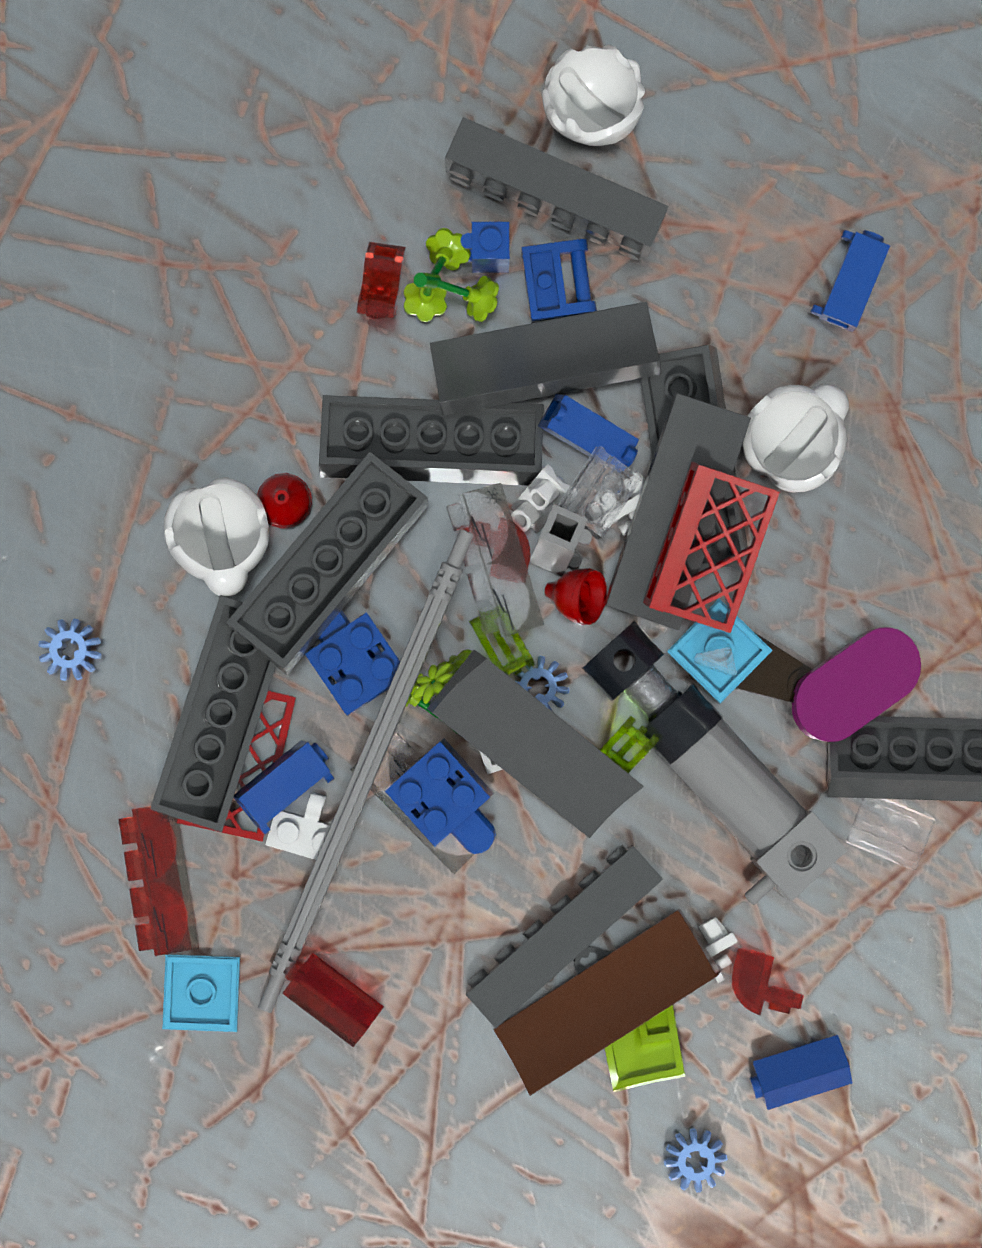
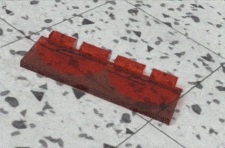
(165, 881)

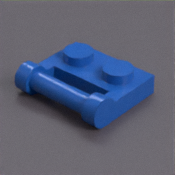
(546, 281)

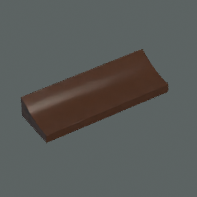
(606, 1001)

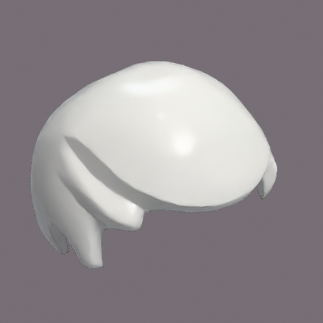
(594, 95)

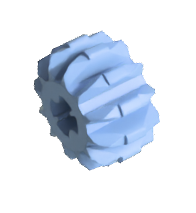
(59, 643)
(539, 672)
(706, 1151)

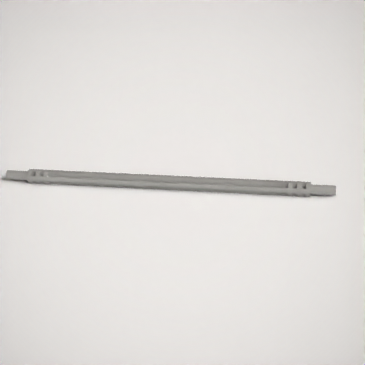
(366, 769)

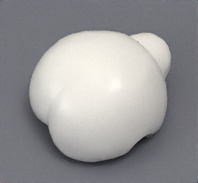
(797, 435)
(217, 533)

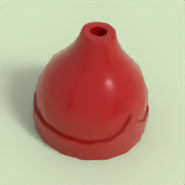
(285, 500)
(579, 595)

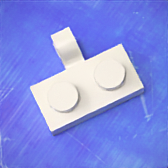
(300, 833)

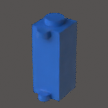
(488, 247)
(854, 280)
(587, 430)
(283, 783)
(801, 1072)

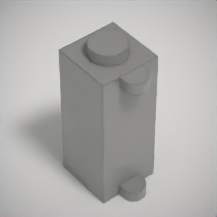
(559, 540)

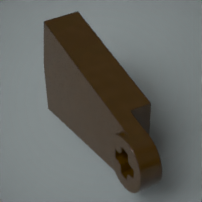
(774, 675)

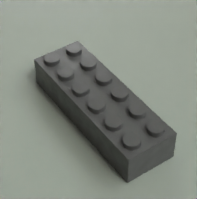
(555, 189)

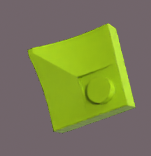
(647, 1053)

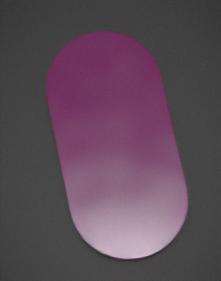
(856, 684)

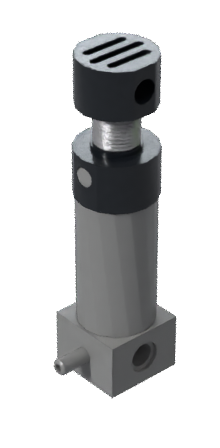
(720, 769)

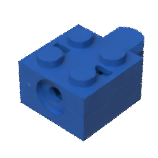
(354, 661)
(444, 801)

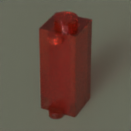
(331, 999)

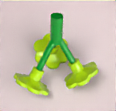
(428, 291)

